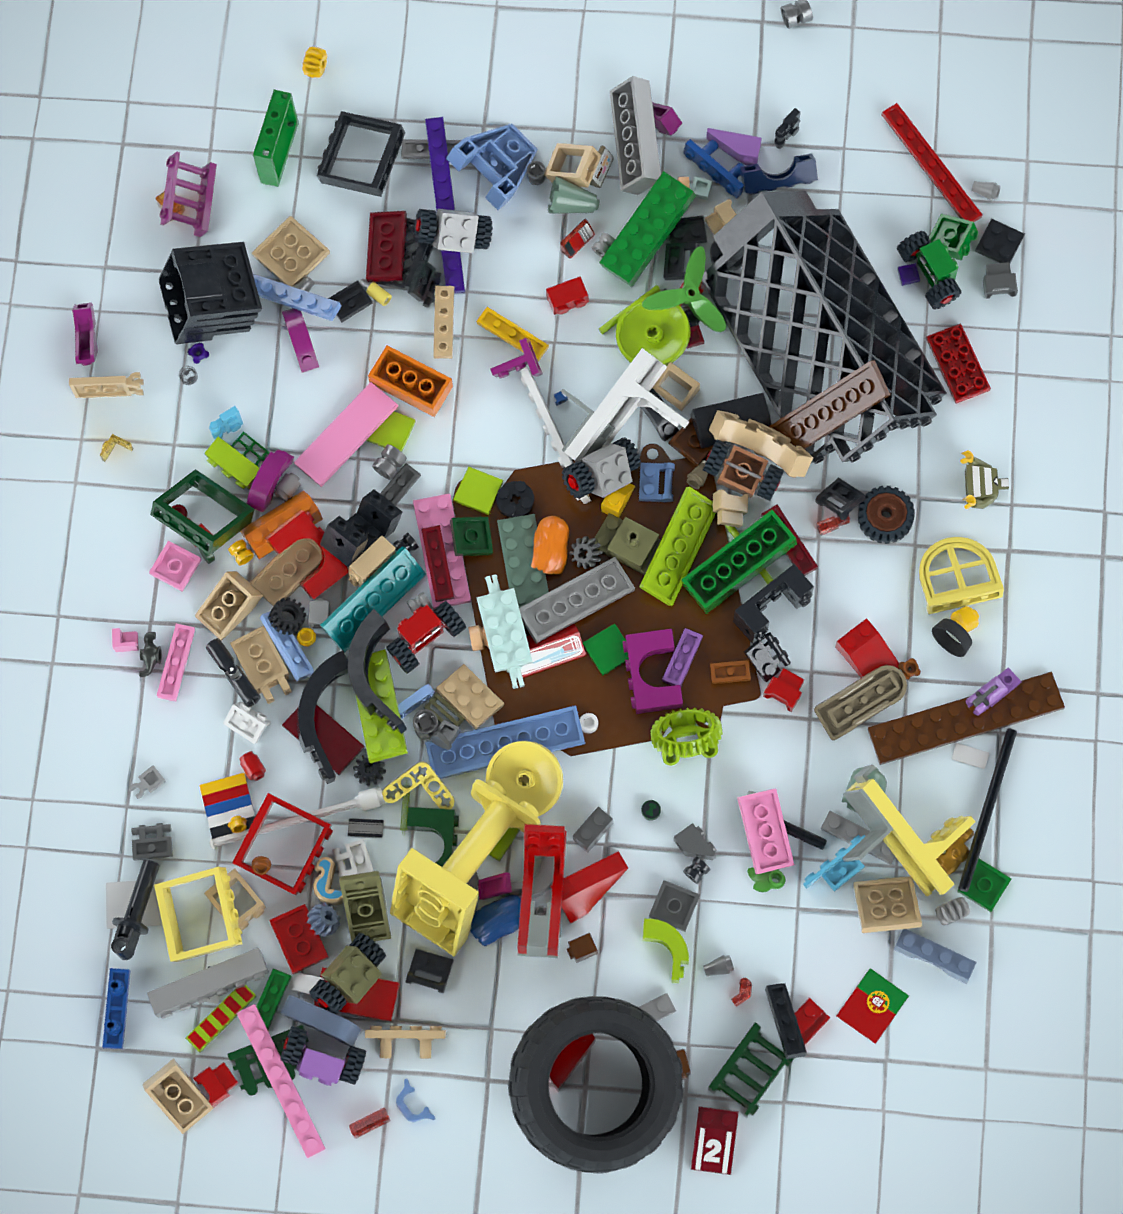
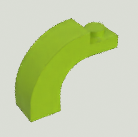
(667, 935)

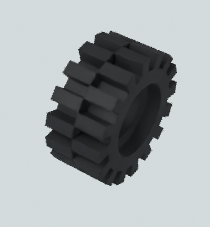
(283, 624)

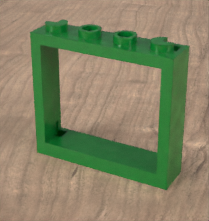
(275, 138)

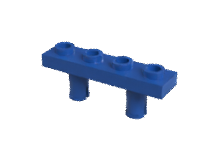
(718, 173)
(116, 1008)

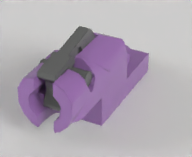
(993, 691)

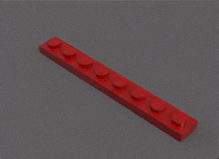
(931, 163)

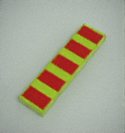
(220, 1017)

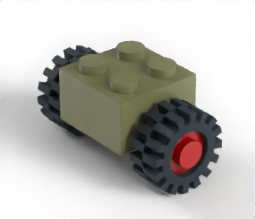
(349, 975)

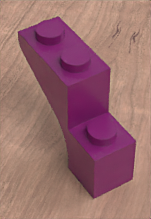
(85, 337)

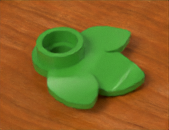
(764, 881)

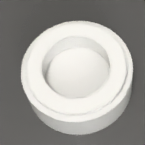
(588, 723)

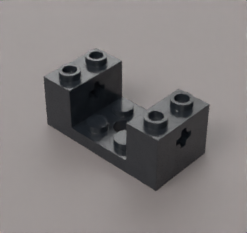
(352, 537)
(790, 583)

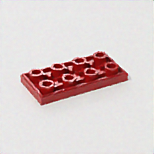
(958, 363)
(376, 1003)

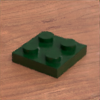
(471, 536)

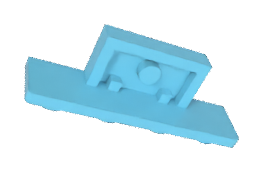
(837, 871)

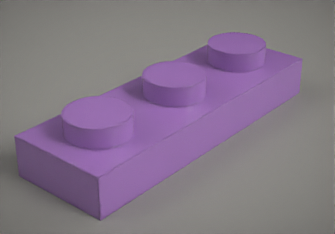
(682, 657)

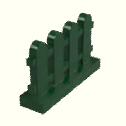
(245, 1071)

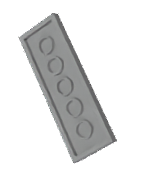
(575, 600)

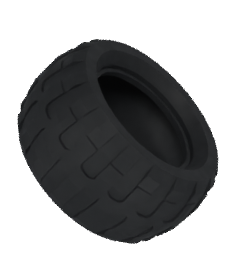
(659, 1095)

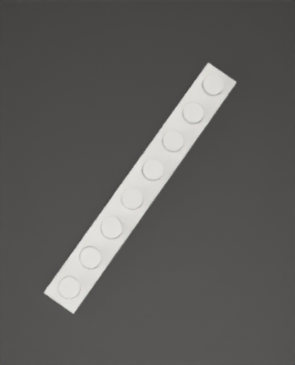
(550, 427)

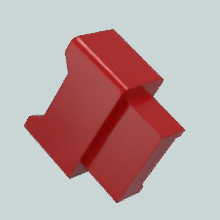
(785, 689)
(217, 1082)

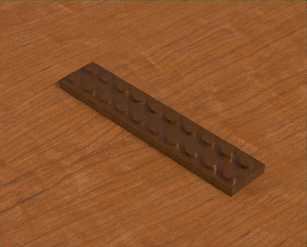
(957, 721)

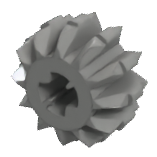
(952, 911)

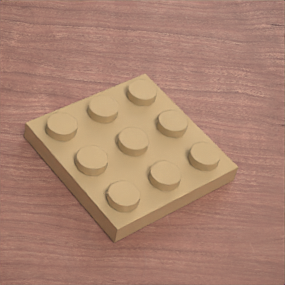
(290, 252)
(887, 904)

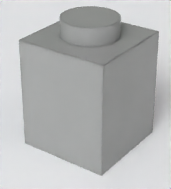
(318, 612)

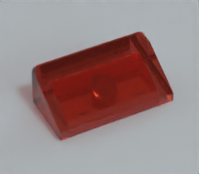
(369, 1123)

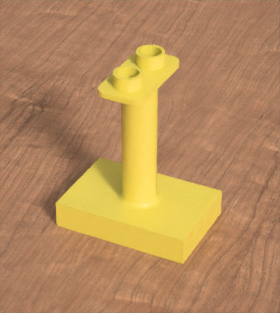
(438, 898)

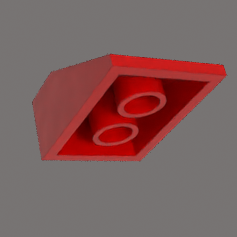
(865, 649)

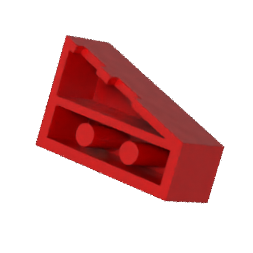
(569, 1059)

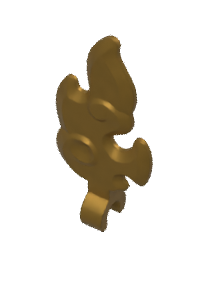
(955, 853)

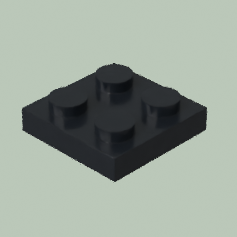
(999, 242)

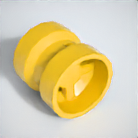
(241, 553)

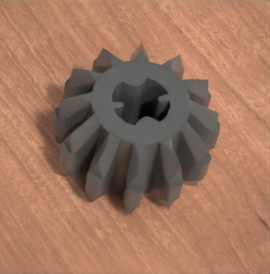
(581, 547)

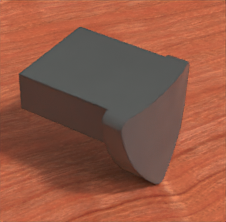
(445, 735)

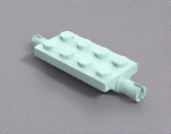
(504, 630)

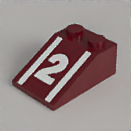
(714, 1140)

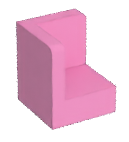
(124, 640)

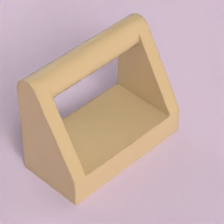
(681, 378)

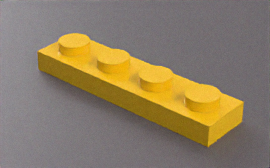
(510, 332)

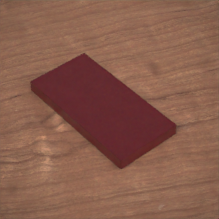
(386, 246)
(335, 740)

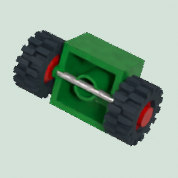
(935, 265)

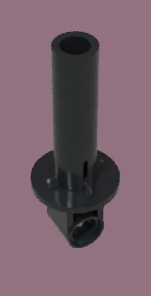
(130, 926)

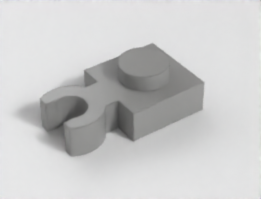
(150, 780)

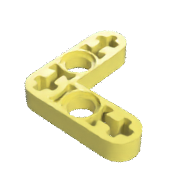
(424, 780)

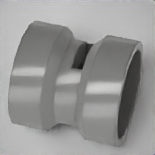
(603, 244)
(421, 600)

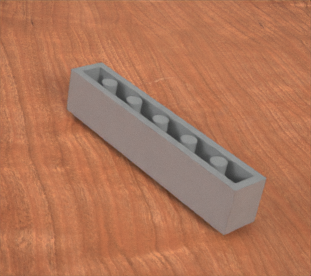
(207, 983)

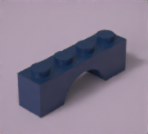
(800, 171)

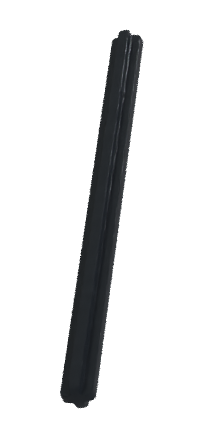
(987, 810)

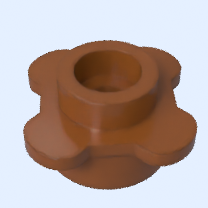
(915, 671)

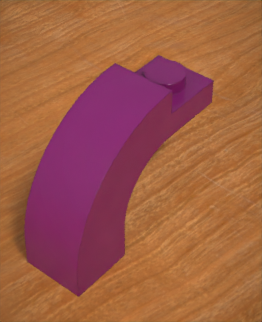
(300, 339)
(267, 479)

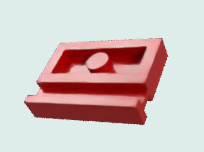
(810, 1019)

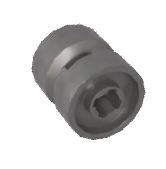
(796, 13)
(388, 463)
(425, 723)

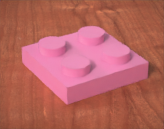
(175, 566)

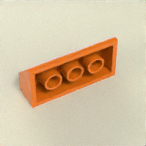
(266, 524)

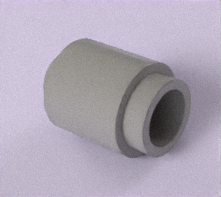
(287, 486)

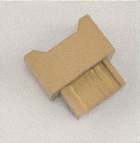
(722, 215)
(730, 508)

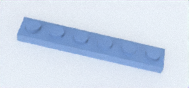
(296, 298)

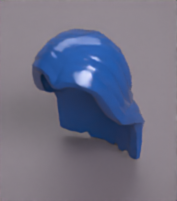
(496, 919)

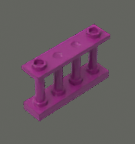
(205, 192)

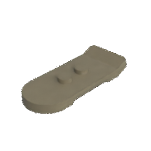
(861, 700)

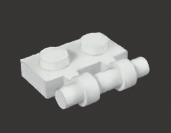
(358, 857)

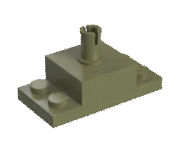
(628, 542)
(365, 905)

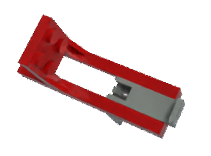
(541, 926)

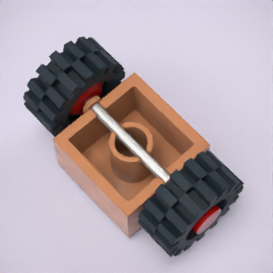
(743, 471)

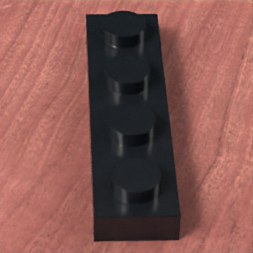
(785, 1021)

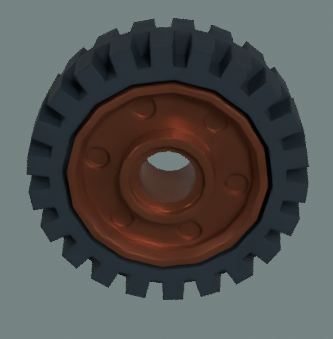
(891, 501)

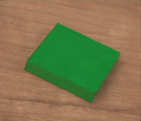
(606, 649)
(986, 886)

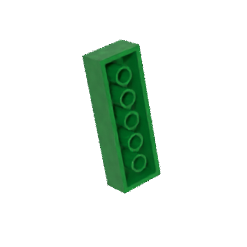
(647, 229)
(739, 561)

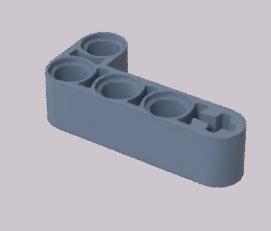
(321, 1020)

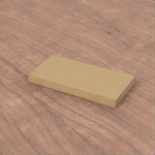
(286, 570)

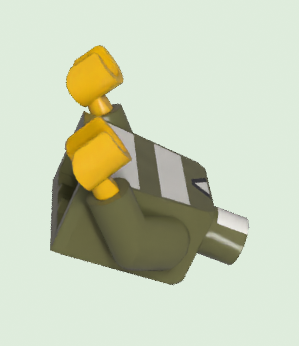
(981, 482)

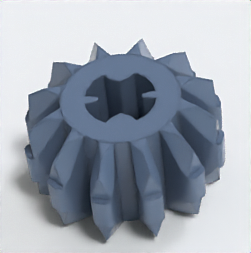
(323, 919)

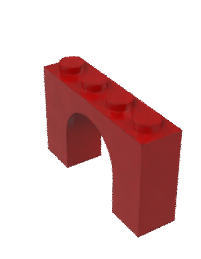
(302, 527)

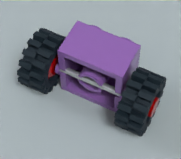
(321, 1065)

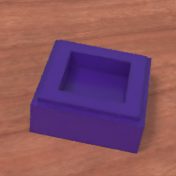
(908, 274)

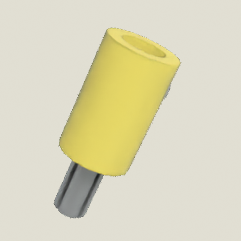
(376, 292)

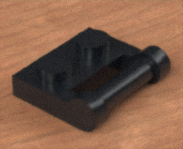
(675, 259)
(843, 493)
(430, 964)

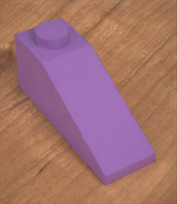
(739, 146)

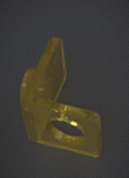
(108, 446)

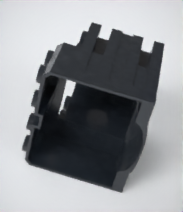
(210, 291)

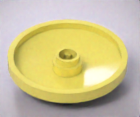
(527, 774)

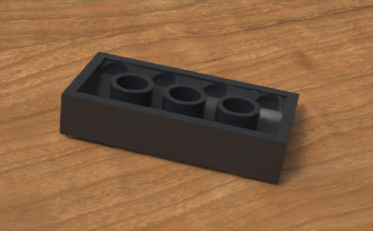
(748, 407)

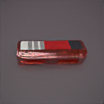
(576, 239)

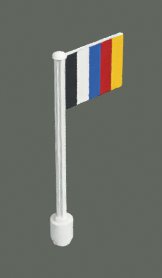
(232, 798)

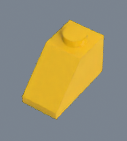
(616, 501)

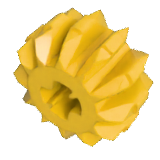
(314, 62)

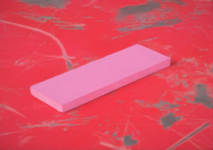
(346, 434)

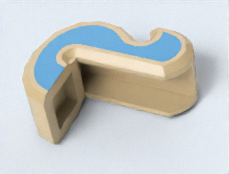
(323, 882)

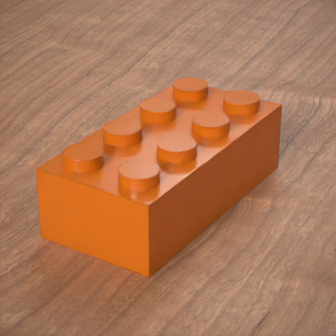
(410, 381)

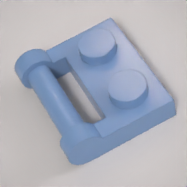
(650, 482)

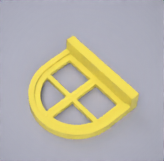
(964, 595)

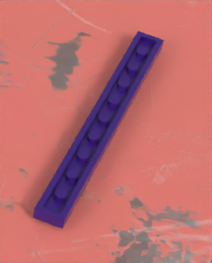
(444, 196)

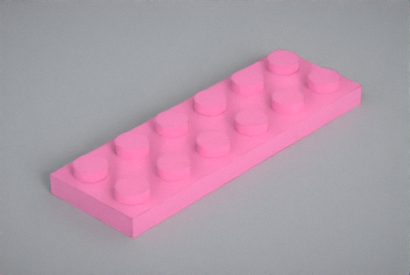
(434, 512)

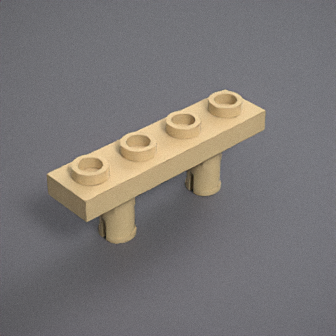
(443, 322)
(424, 1036)

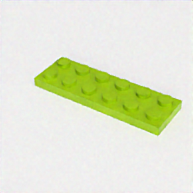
(678, 546)
(379, 738)

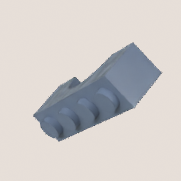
(935, 954)

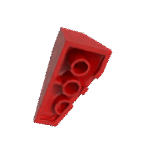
(589, 885)

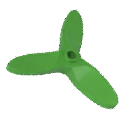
(700, 305)

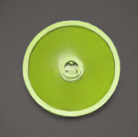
(656, 331)

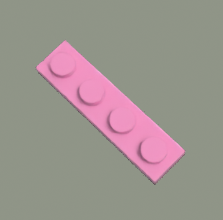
(176, 662)

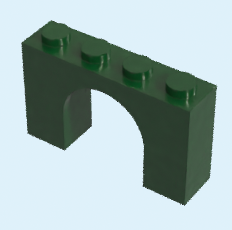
(436, 821)

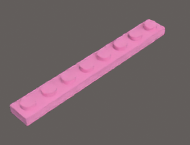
(281, 1081)

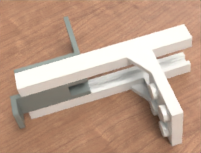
(617, 407)

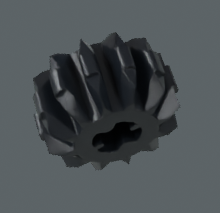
(368, 777)

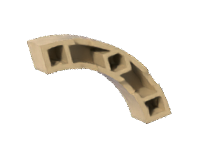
(762, 441)

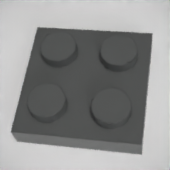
(674, 905)

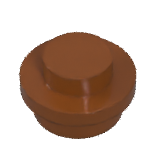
(261, 865)

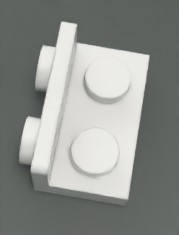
(246, 722)

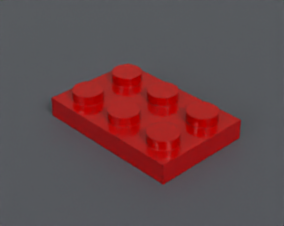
(299, 943)

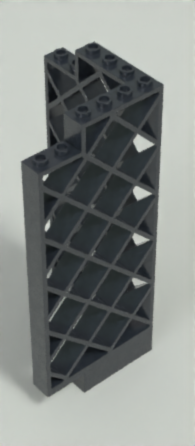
(850, 306)

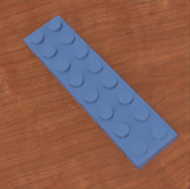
(476, 748)

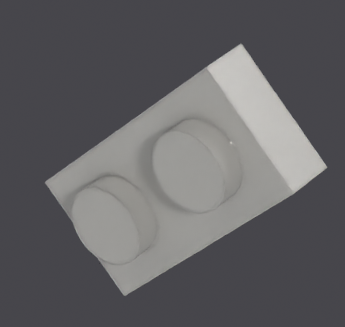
(659, 1007)

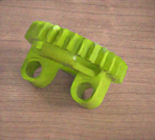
(682, 725)

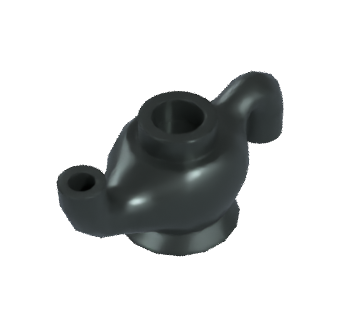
(150, 654)

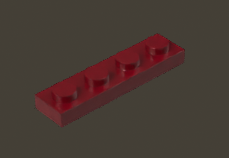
(798, 554)
(437, 563)

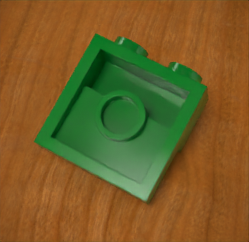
(955, 233)

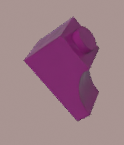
(666, 119)

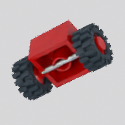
(421, 630)

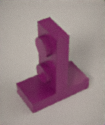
(529, 358)

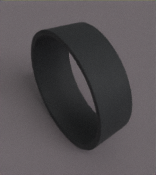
(947, 642)

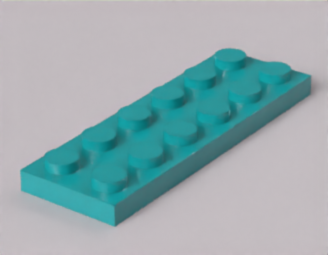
(378, 592)

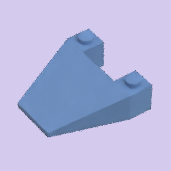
(500, 156)

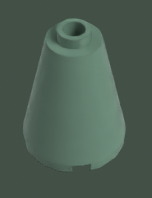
(570, 198)

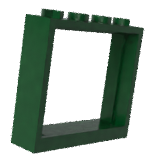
(189, 529)

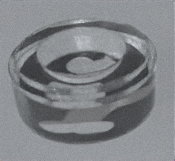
(188, 375)

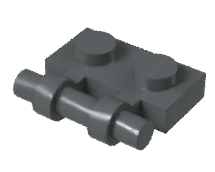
(151, 847)

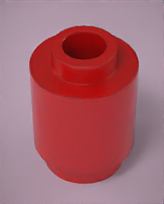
(252, 766)

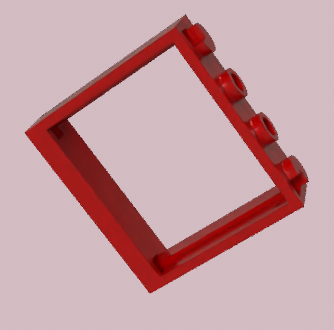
(254, 830)

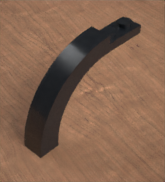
(359, 656)
(320, 679)

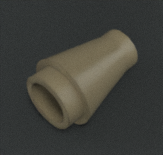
(697, 477)

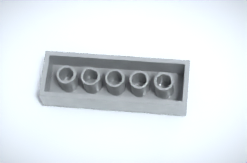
(635, 135)

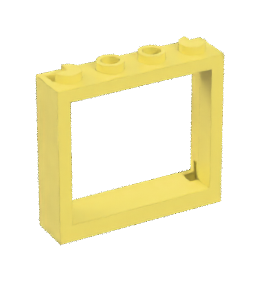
(170, 922)

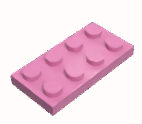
(765, 831)

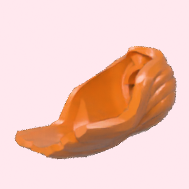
(550, 545)

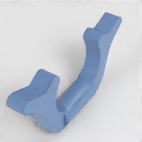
(405, 1110)

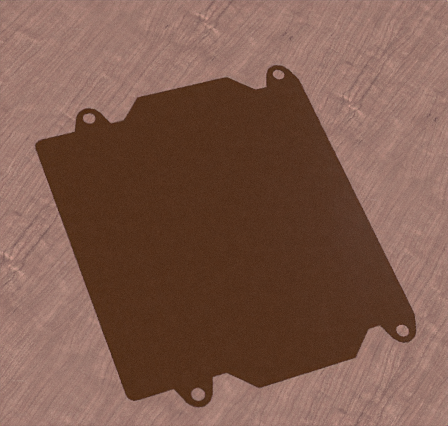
(579, 681)

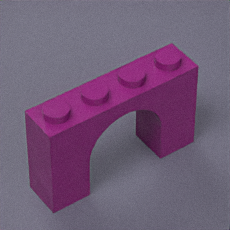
(646, 697)

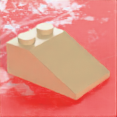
(228, 604)
(177, 1096)

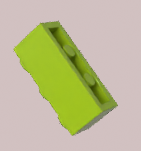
(232, 463)

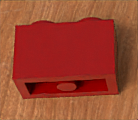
(567, 296)

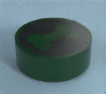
(651, 810)

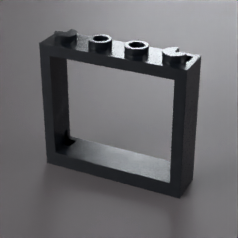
(387, 160)

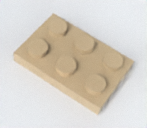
(469, 696)

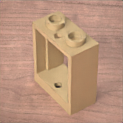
(585, 170)
(370, 561)
(254, 912)

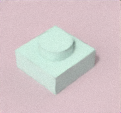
(701, 187)

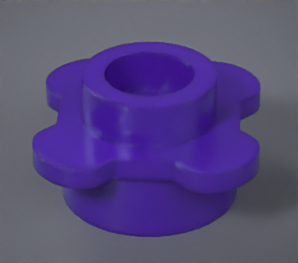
(199, 347)

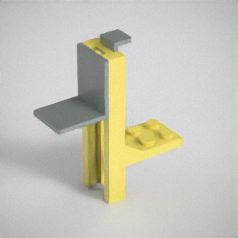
(891, 827)

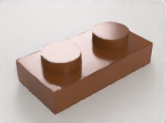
(730, 672)

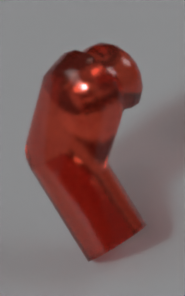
(745, 992)

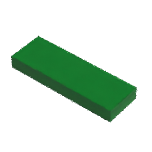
(272, 995)

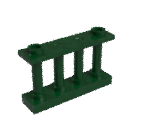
(731, 1068)

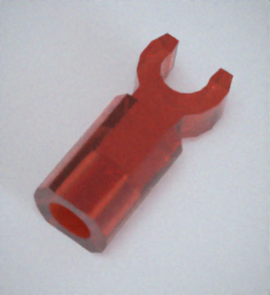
(831, 524)

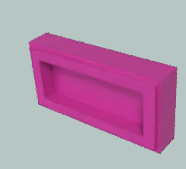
(494, 886)

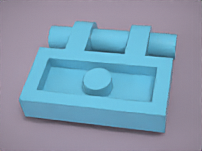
(228, 422)

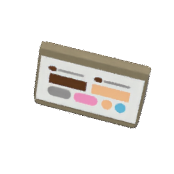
(602, 167)

